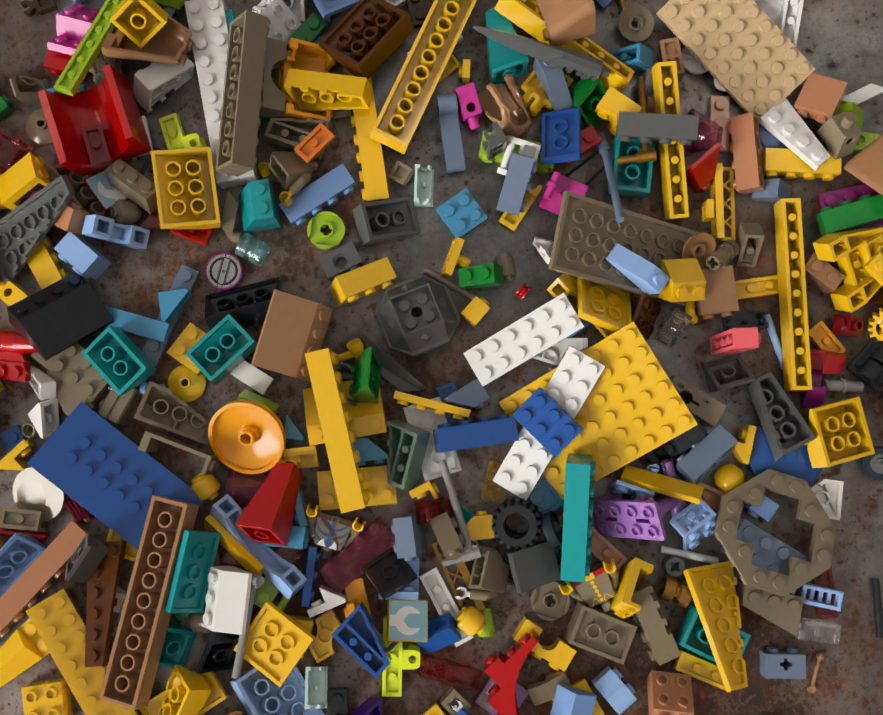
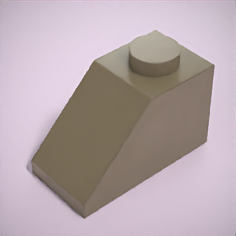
(750, 239)

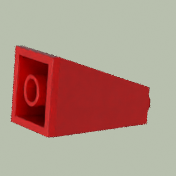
(272, 508)

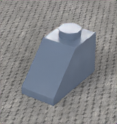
(468, 396)

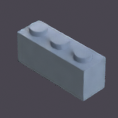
(516, 184)

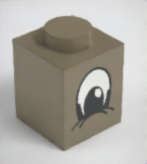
(454, 700)

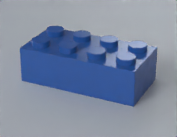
(477, 434)

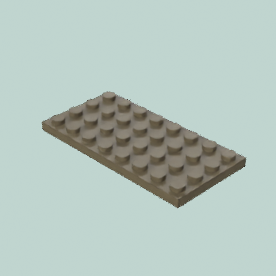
(590, 230)

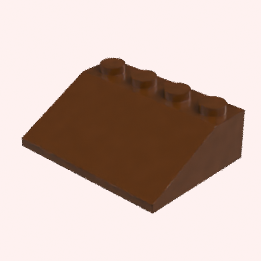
(367, 36)

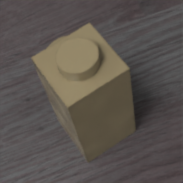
(447, 537)

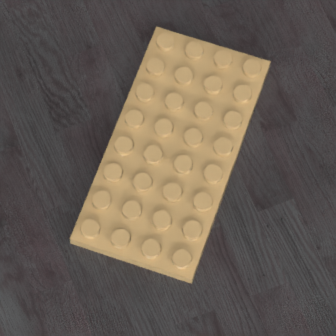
(739, 49)

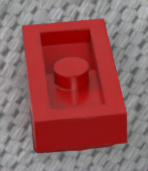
(827, 361)

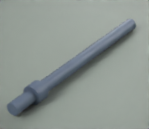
(604, 150)

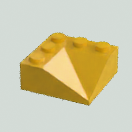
(839, 433)

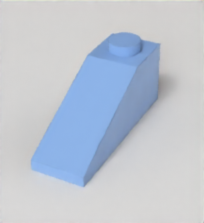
(638, 270)

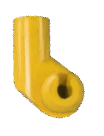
(690, 310)

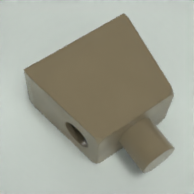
(840, 134)

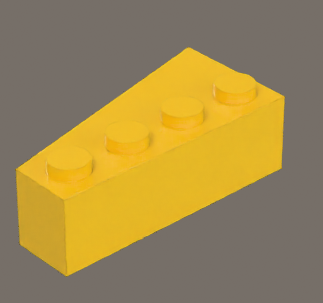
(327, 91)

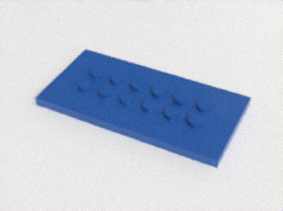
(106, 472)

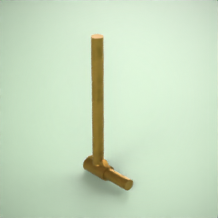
(645, 154)

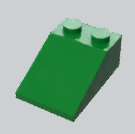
(366, 377)

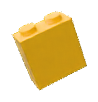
(47, 698)

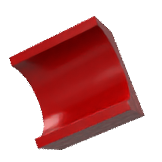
(106, 104)

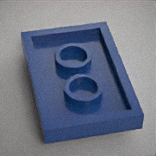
(561, 136)
(547, 422)

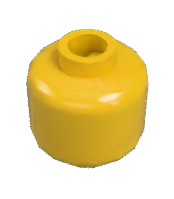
(205, 487)
(470, 621)

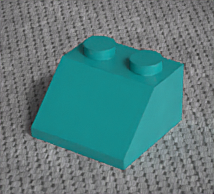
(176, 645)

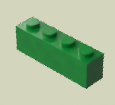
(850, 214)

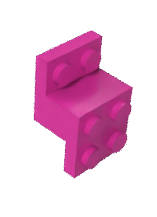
(71, 27)

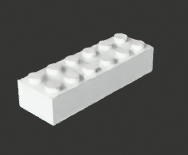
(524, 339)

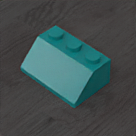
(222, 349)
(119, 360)

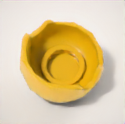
(728, 477)

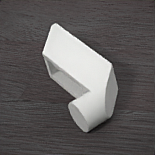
(863, 94)

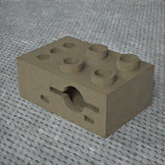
(703, 406)
(600, 632)

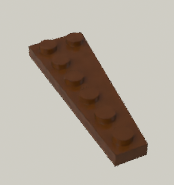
(101, 603)

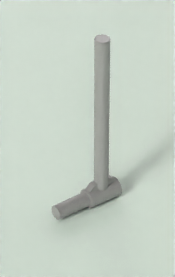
(471, 551)
(257, 581)

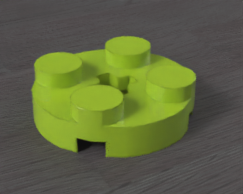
(319, 222)

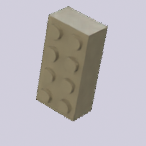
(76, 373)

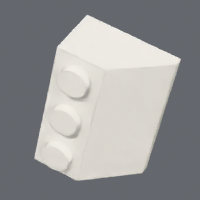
(227, 600)

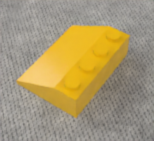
(185, 188)
(366, 417)

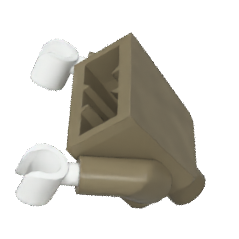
(488, 576)

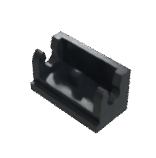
(745, 320)

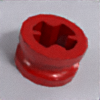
(522, 291)

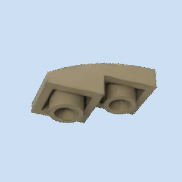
(545, 690)

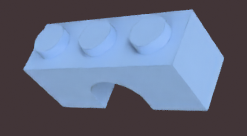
(107, 230)

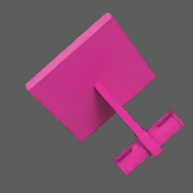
(555, 187)

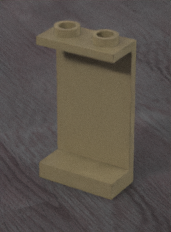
(152, 440)

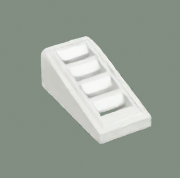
(42, 384)

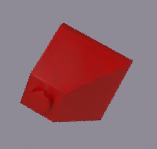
(703, 170)

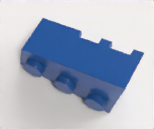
(363, 641)

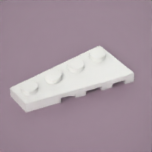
(794, 133)

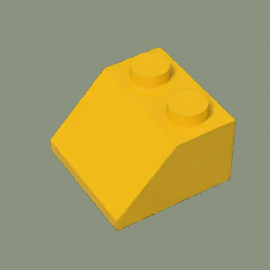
(685, 280)

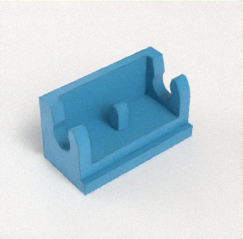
(298, 538)

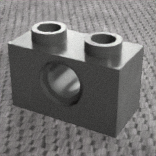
(330, 260)

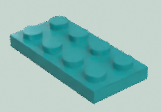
(191, 571)

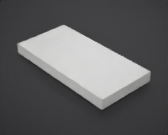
(428, 421)

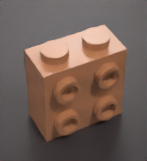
(820, 97)
(669, 693)

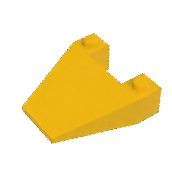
(852, 251)

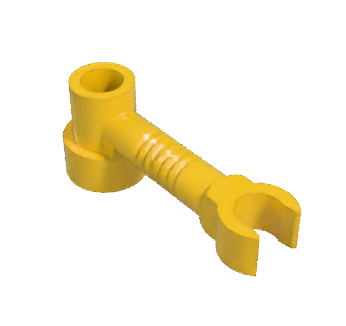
(355, 348)

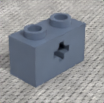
(792, 668)

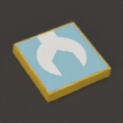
(407, 621)

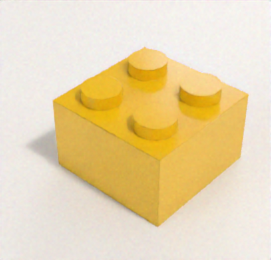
(139, 19)

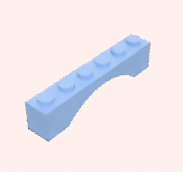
(279, 571)

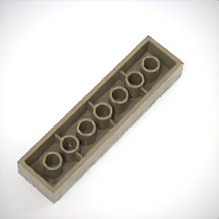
(242, 94)

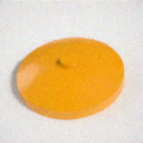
(247, 436)

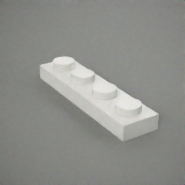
(442, 598)

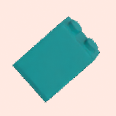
(259, 206)

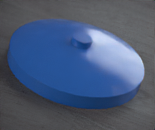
(795, 464)

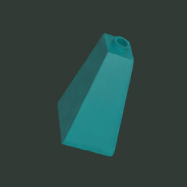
(500, 57)

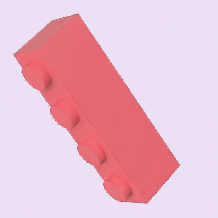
(735, 341)

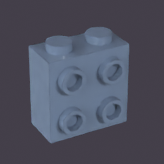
(409, 537)

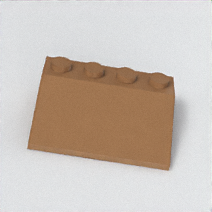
(288, 332)

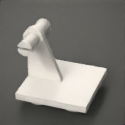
(280, 19)

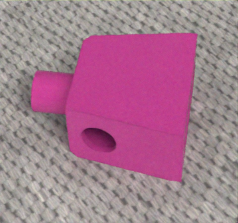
(466, 99)

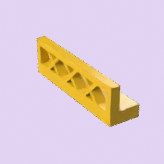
(716, 193)

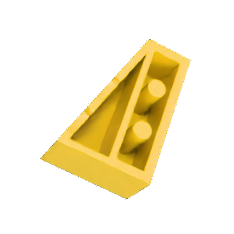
(362, 281)

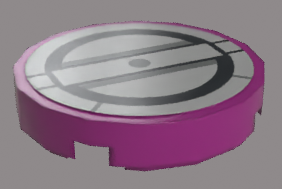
(224, 271)

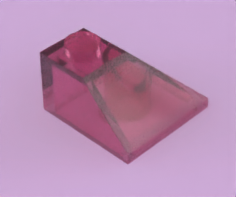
(708, 134)

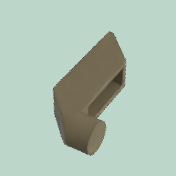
(230, 218)

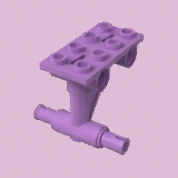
(637, 517)

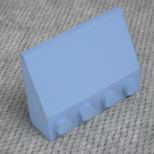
(264, 697)

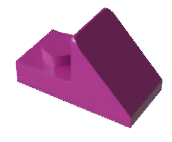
(816, 396)

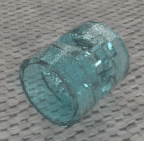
(249, 248)

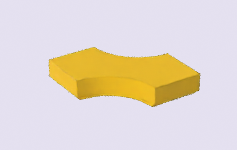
(323, 643)

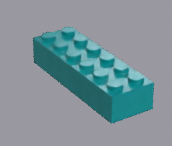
(576, 515)

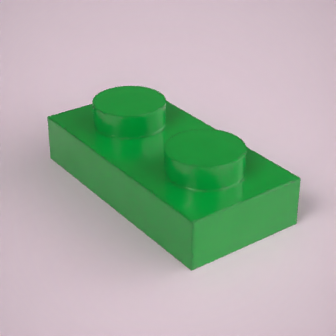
(310, 29)

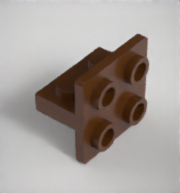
(644, 312)

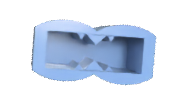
(614, 690)

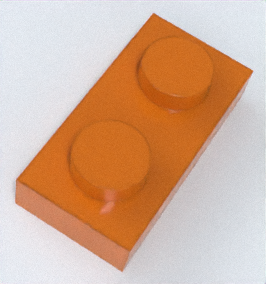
(314, 143)

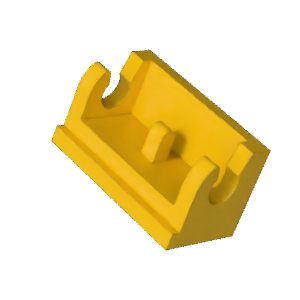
(303, 456)

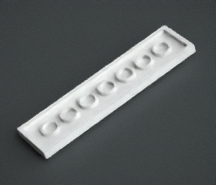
(569, 388)

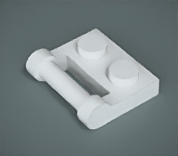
(527, 148)

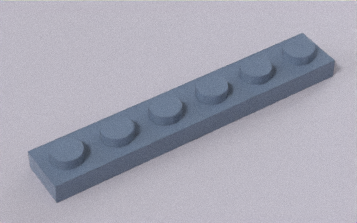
(153, 349)

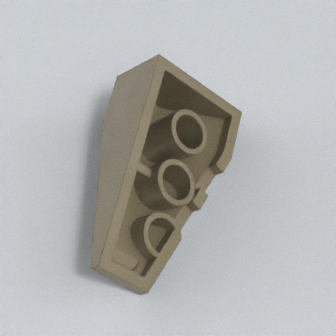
(167, 411)

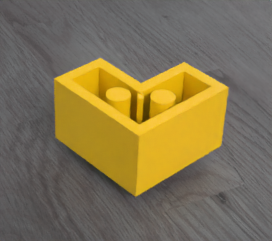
(611, 104)

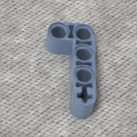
(450, 132)

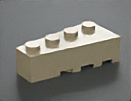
(653, 625)

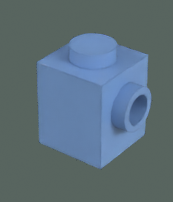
(764, 512)

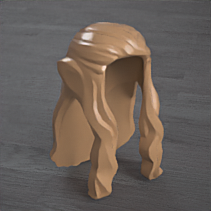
(501, 107)

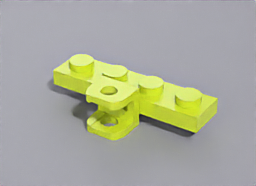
(175, 136)
(400, 661)

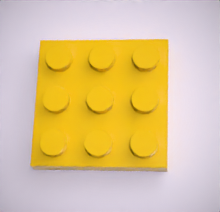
(603, 305)
(275, 643)

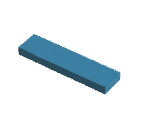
(140, 325)

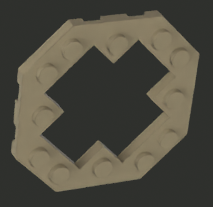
(741, 552)

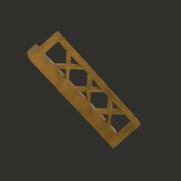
(465, 575)

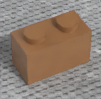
(822, 274)

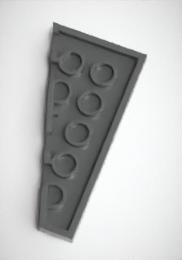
(28, 225)

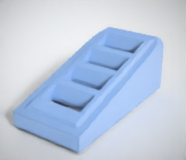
(818, 602)

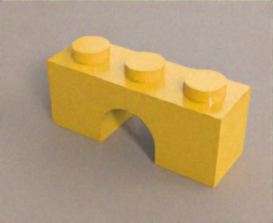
(557, 654)

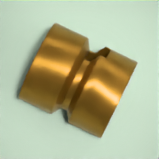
(671, 589)

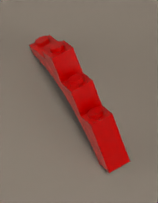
(505, 671)

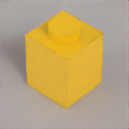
(475, 310)

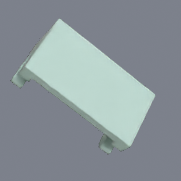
(423, 186)
(316, 687)

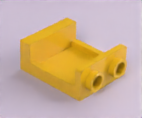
(21, 179)
(630, 574)

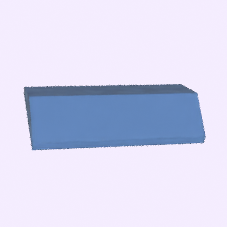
(16, 557)
(572, 701)

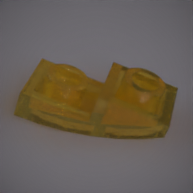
(491, 491)

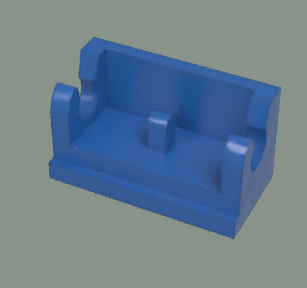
(441, 633)

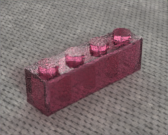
(348, 563)

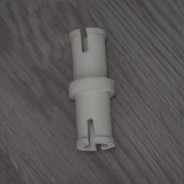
(843, 385)

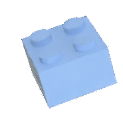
(82, 256)

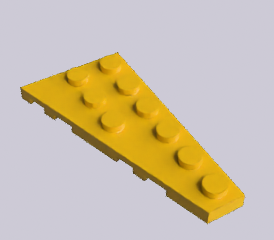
(719, 613)

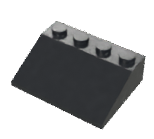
(59, 315)

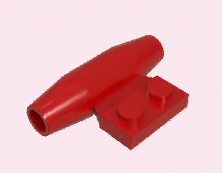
(12, 356)

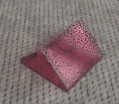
(243, 486)

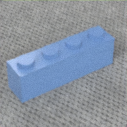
(318, 195)

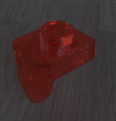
(289, 554)

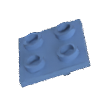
(631, 490)

